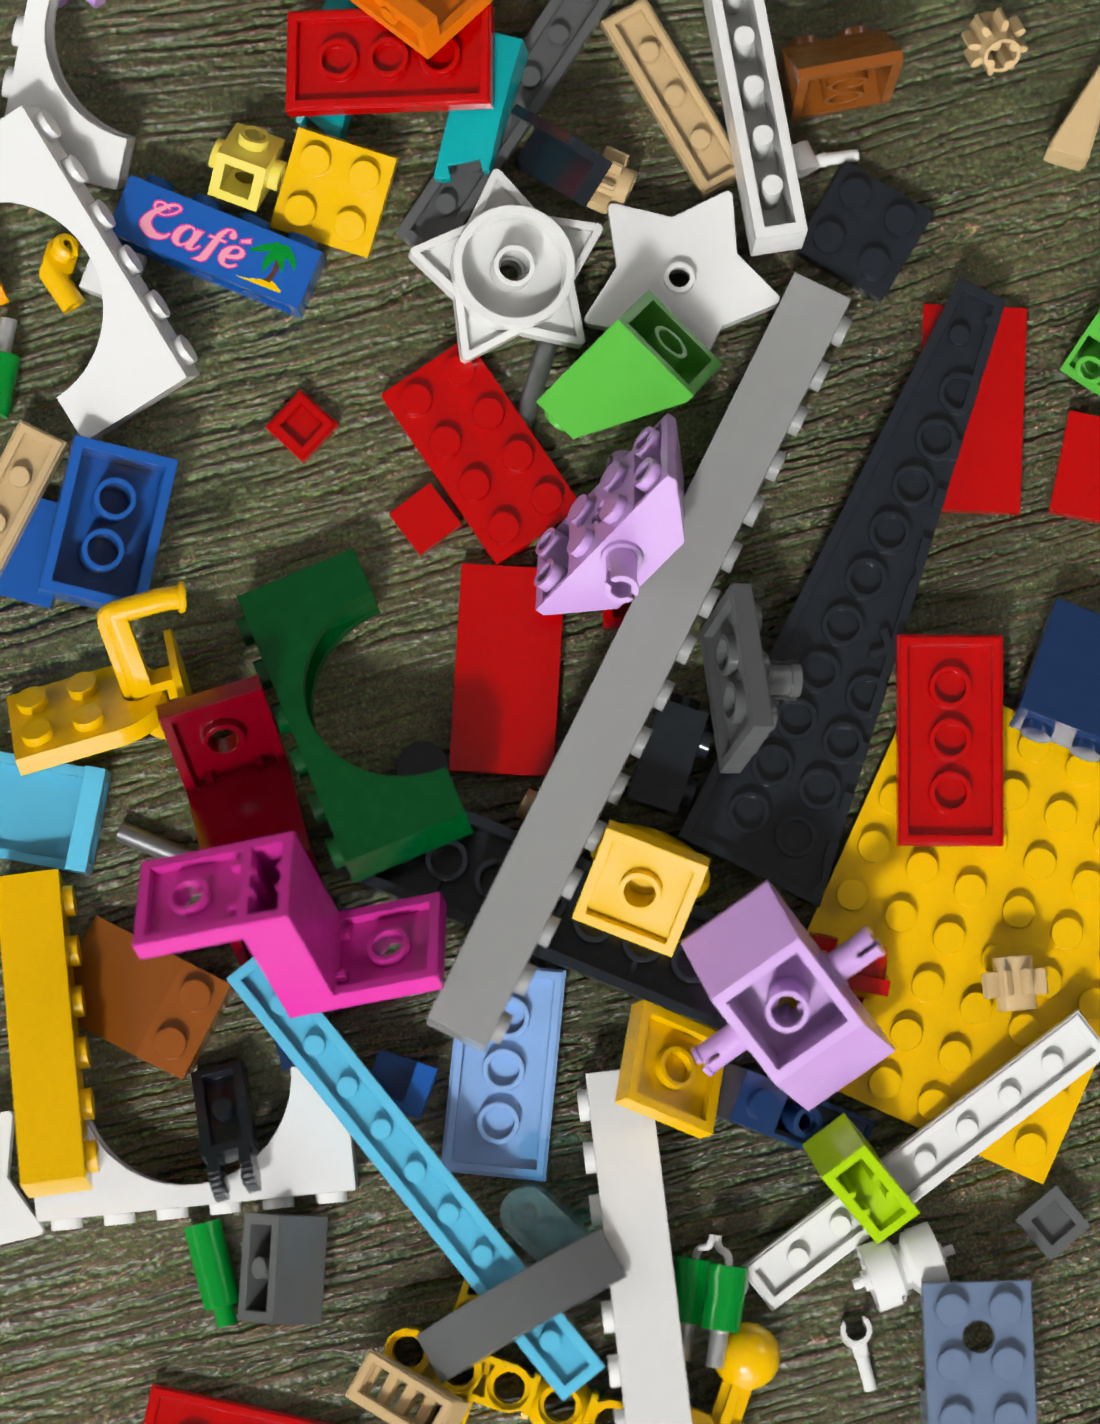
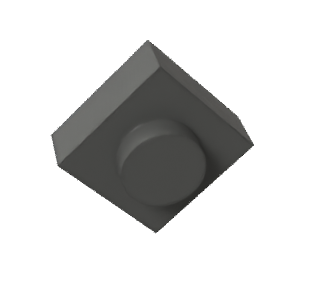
(1052, 1222)

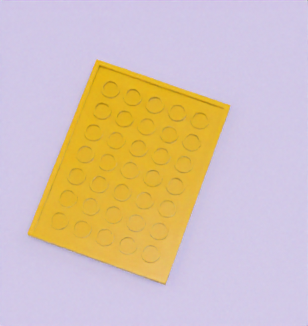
(955, 911)

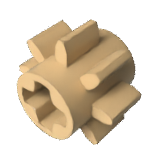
(994, 41)
(616, 184)
(1014, 983)

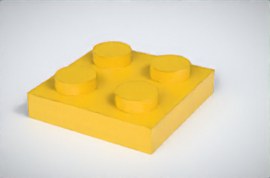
(334, 191)
(662, 1075)

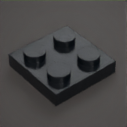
(863, 232)

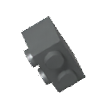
(287, 1268)

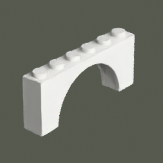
(41, 83)
(137, 348)
(303, 1158)

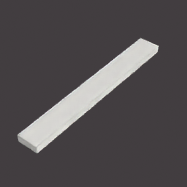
(931, 1154)

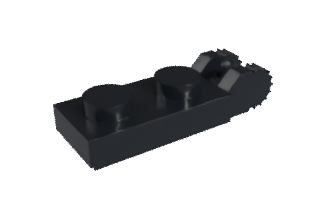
(226, 1125)

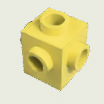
(246, 166)

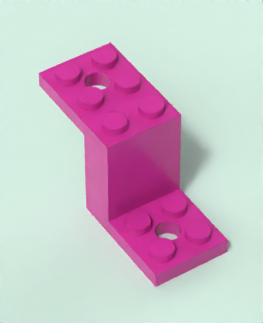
(283, 912)

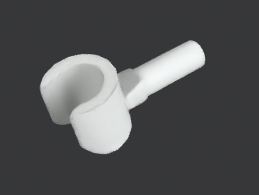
(808, 162)
(861, 1354)

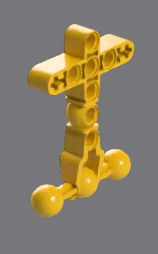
(749, 1365)

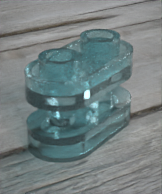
(539, 1221)

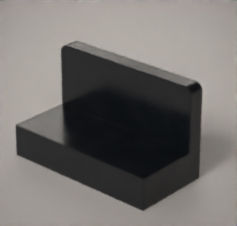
(560, 159)

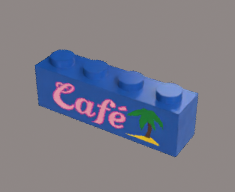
(218, 246)

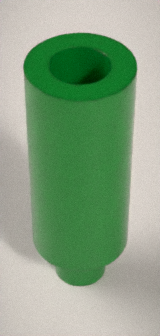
(213, 1270)

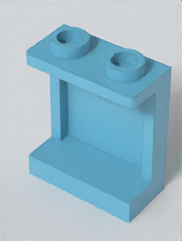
(52, 815)

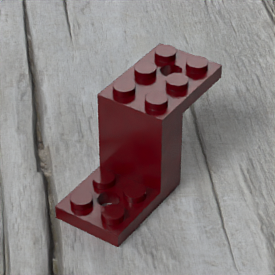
(237, 783)

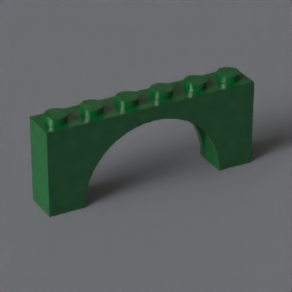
(372, 815)

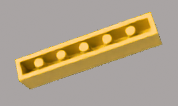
(44, 1034)

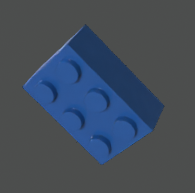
(106, 523)

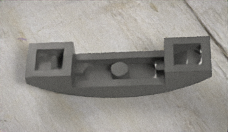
(521, 1305)

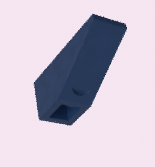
(766, 1109)

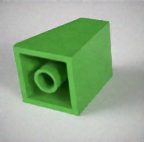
(631, 371)

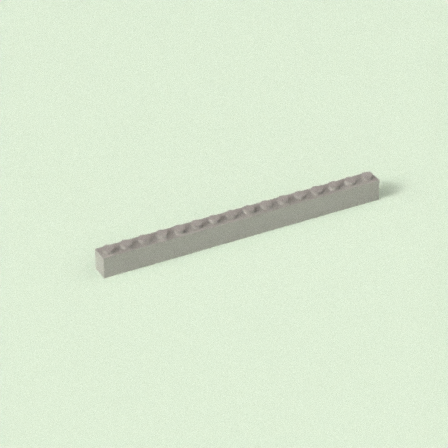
(637, 668)

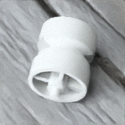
(895, 1269)

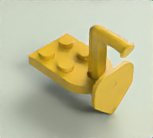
(106, 705)

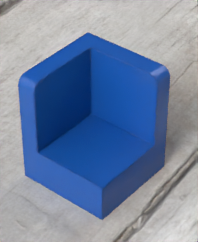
(405, 1081)

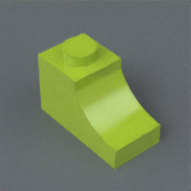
(860, 1178)

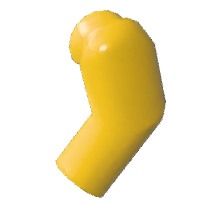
(57, 270)

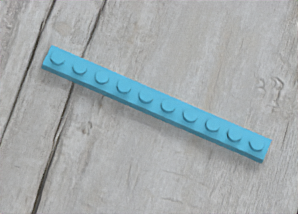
(413, 1171)

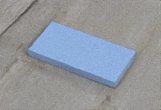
(505, 1096)

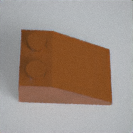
(839, 72)
(151, 1005)

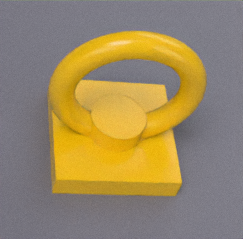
(642, 886)

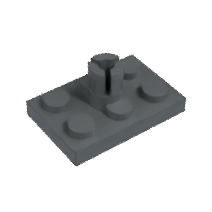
(742, 678)

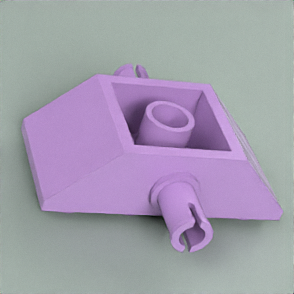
(616, 531)
(764, 953)

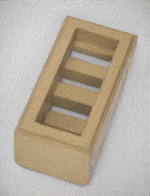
(1077, 133)
(452, 1408)

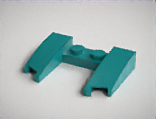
(467, 133)

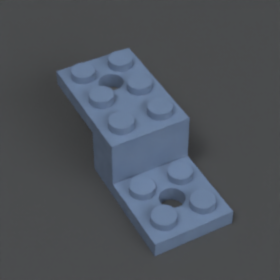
(986, 1384)

